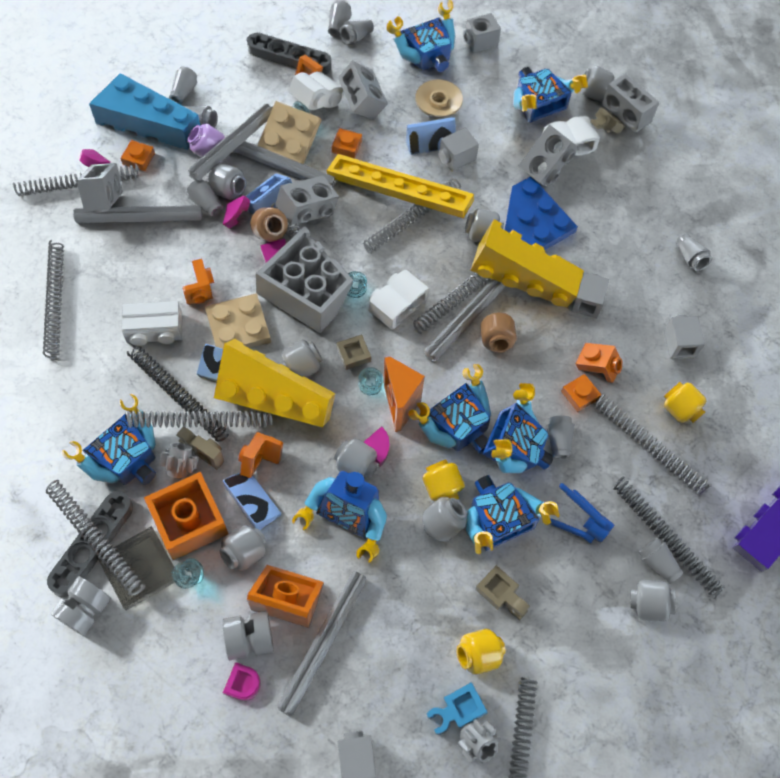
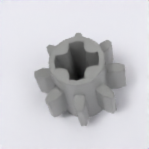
(179, 460)
(479, 741)

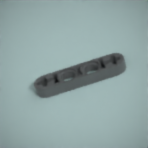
(263, 46)
(120, 517)

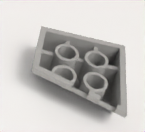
(304, 281)

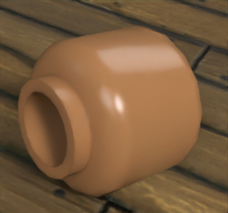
(269, 224)
(498, 332)

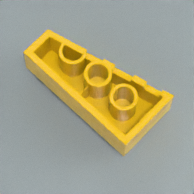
(526, 266)
(270, 387)

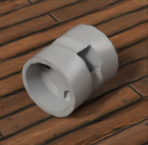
(81, 605)
(236, 636)

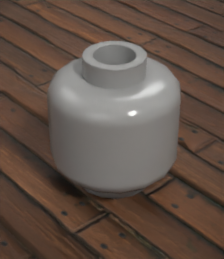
(597, 83)
(227, 181)
(479, 222)
(302, 358)
(356, 457)
(444, 519)
(242, 547)
(653, 600)

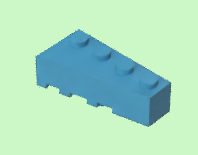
(144, 111)

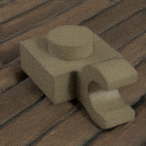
(607, 121)
(500, 590)

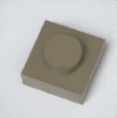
(353, 352)

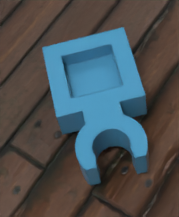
(463, 707)

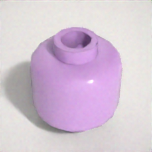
(203, 139)

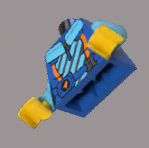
(428, 42)
(544, 93)
(459, 417)
(518, 437)
(119, 452)
(349, 504)
(504, 514)

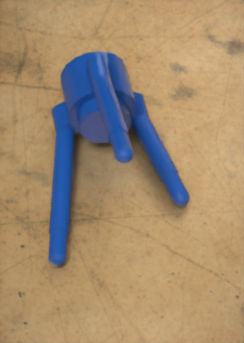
(597, 525)

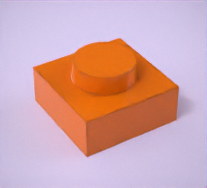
(307, 65)
(346, 143)
(137, 154)
(581, 393)

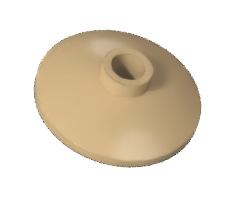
(439, 98)

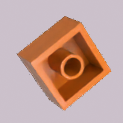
(186, 516)

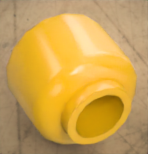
(685, 402)
(443, 480)
(480, 651)

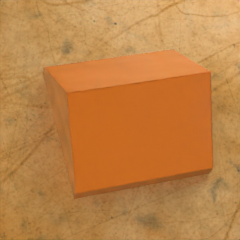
(402, 389)
(285, 595)

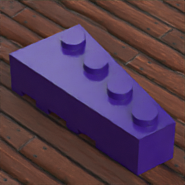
(762, 540)

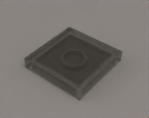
(148, 560)

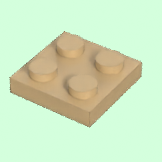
(289, 132)
(238, 320)

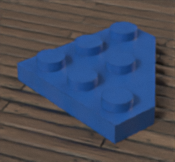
(537, 215)

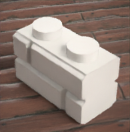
(152, 322)

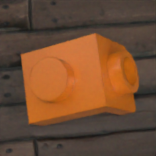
(199, 291)
(600, 359)
(259, 448)

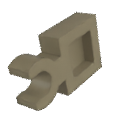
(206, 450)

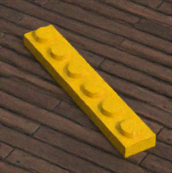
(401, 186)

